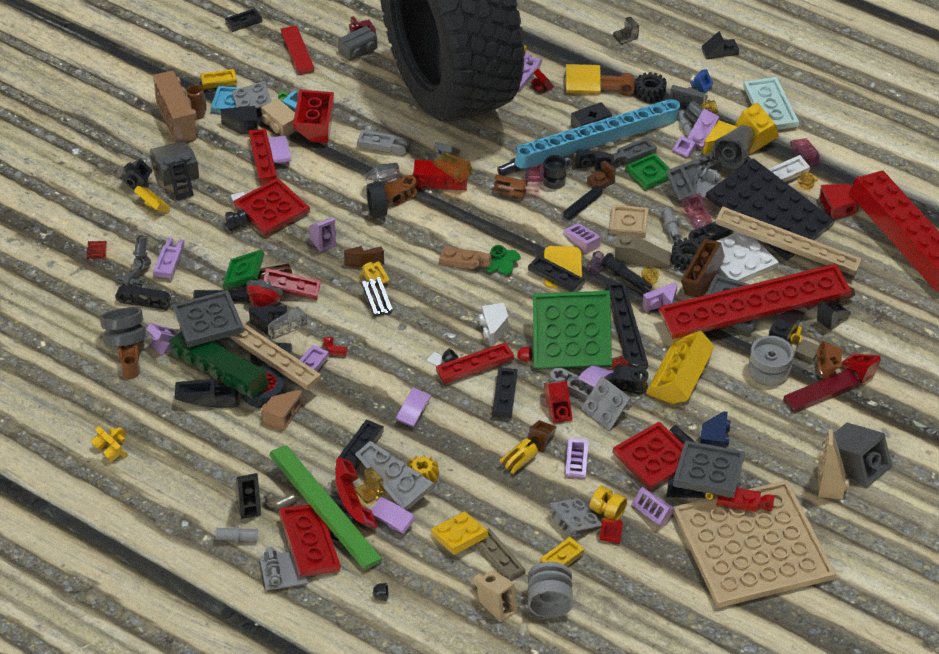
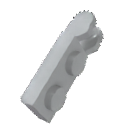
(382, 142)

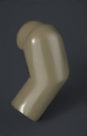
(272, 501)

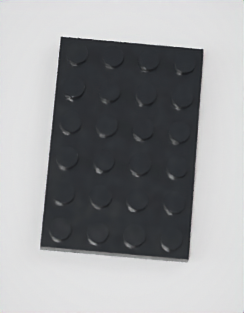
(767, 198)

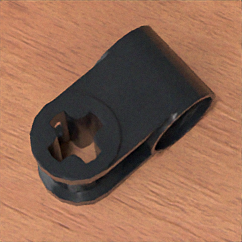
(628, 379)

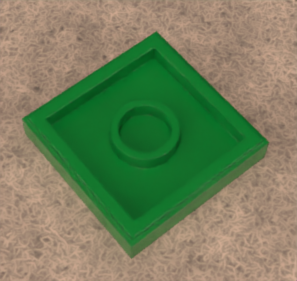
(648, 171)
(243, 269)

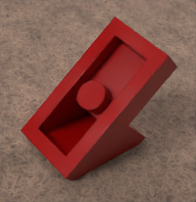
(863, 364)

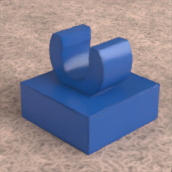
(702, 81)

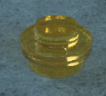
(650, 274)

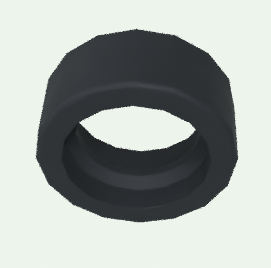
(377, 199)

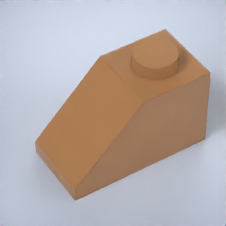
(281, 409)

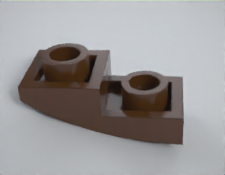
(358, 257)

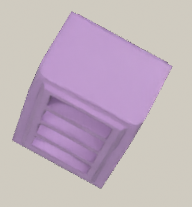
(585, 245)
(577, 444)
(665, 514)

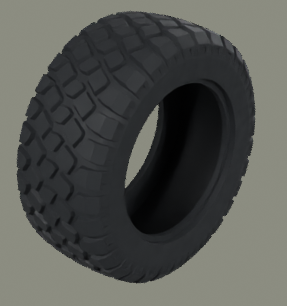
(457, 53)

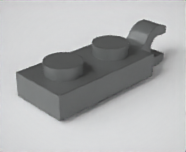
(634, 152)

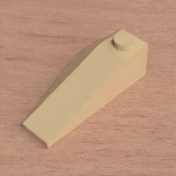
(831, 470)

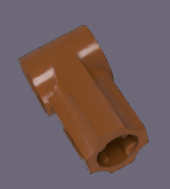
(624, 83)

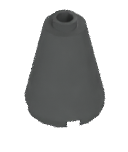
(733, 147)

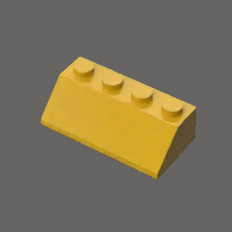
(681, 368)

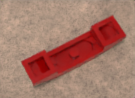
(345, 477)

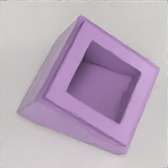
(684, 147)

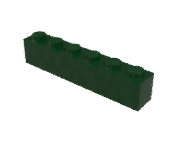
(221, 365)

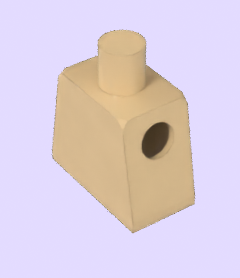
(496, 594)

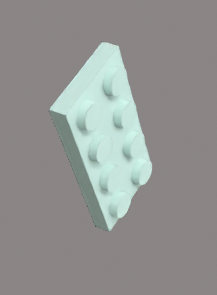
(773, 100)

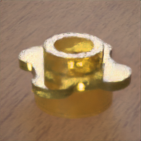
(807, 180)

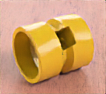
(605, 502)

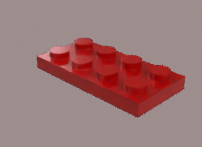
(309, 541)

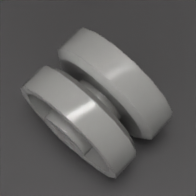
(770, 360)

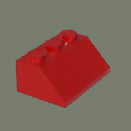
(314, 114)

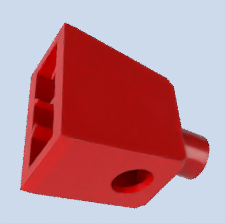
(837, 200)

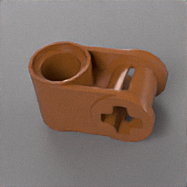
(399, 192)
(828, 359)
(129, 360)

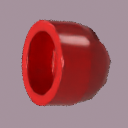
(525, 354)

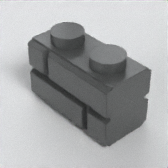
(357, 43)

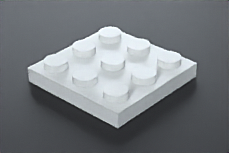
(745, 258)

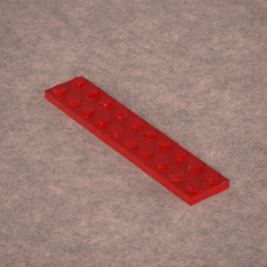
(754, 301)

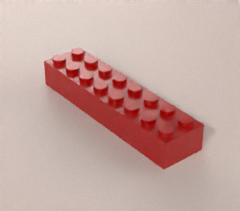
(900, 222)

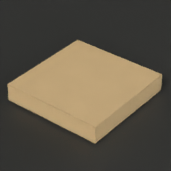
(628, 220)

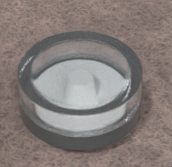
(384, 173)

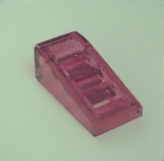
(806, 150)
(534, 173)
(692, 200)

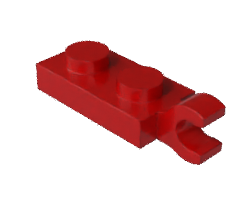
(747, 500)

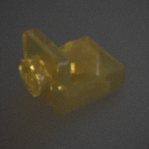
(372, 486)

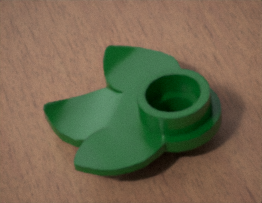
(502, 260)

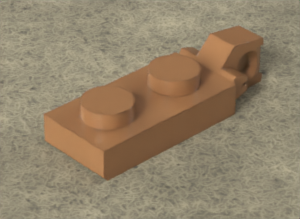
(464, 258)

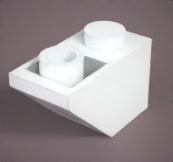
(495, 322)

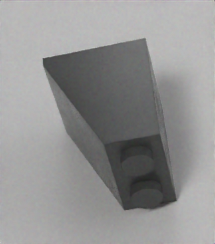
(862, 453)

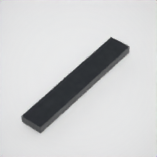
(627, 325)

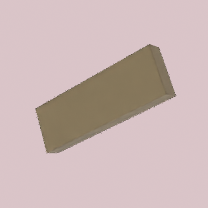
(500, 557)

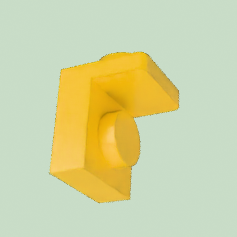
(373, 271)

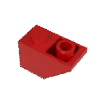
(558, 401)

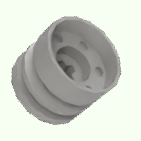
(550, 589)

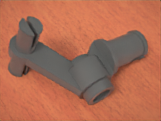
(140, 263)

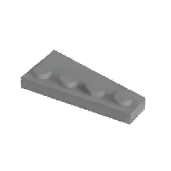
(399, 480)

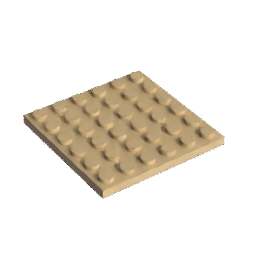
(753, 552)

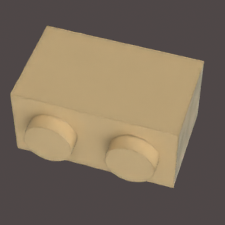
(278, 117)

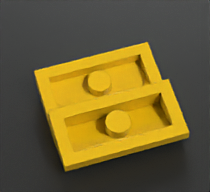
(583, 79)

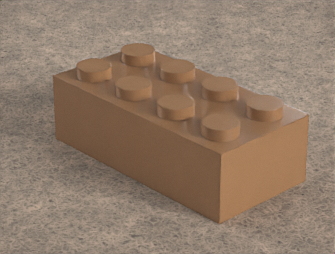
(175, 107)

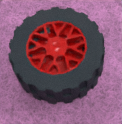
(276, 387)

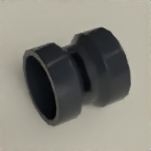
(235, 219)

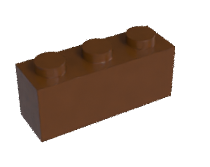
(702, 268)

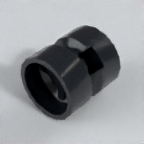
(554, 172)

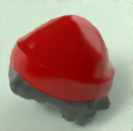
(262, 293)

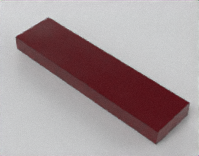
(821, 390)

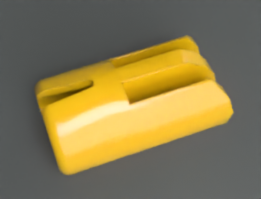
(519, 455)

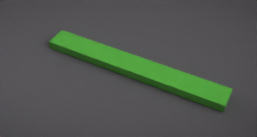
(325, 507)

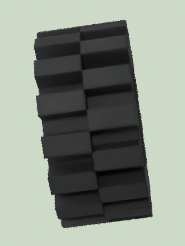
(643, 85)
(682, 247)

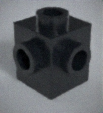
(136, 173)

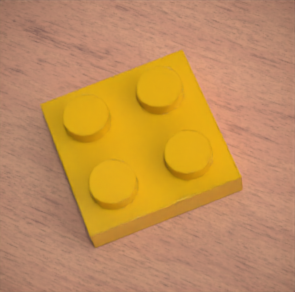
(459, 533)

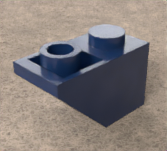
(715, 430)

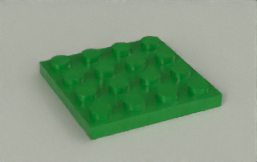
(572, 330)

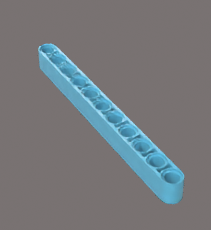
(597, 133)

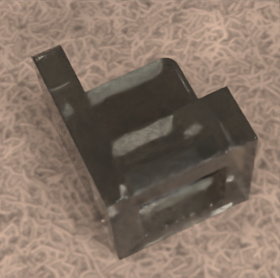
(629, 33)

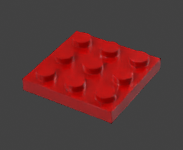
(272, 206)
(651, 455)

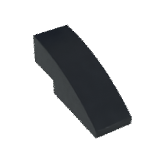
(206, 393)

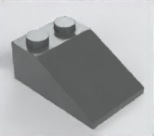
(174, 153)

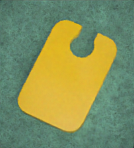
(566, 257)

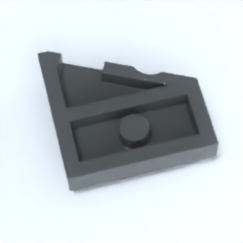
(684, 179)

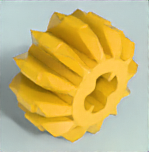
(426, 467)

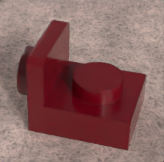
(355, 25)

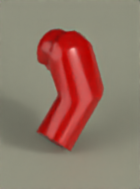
(329, 346)

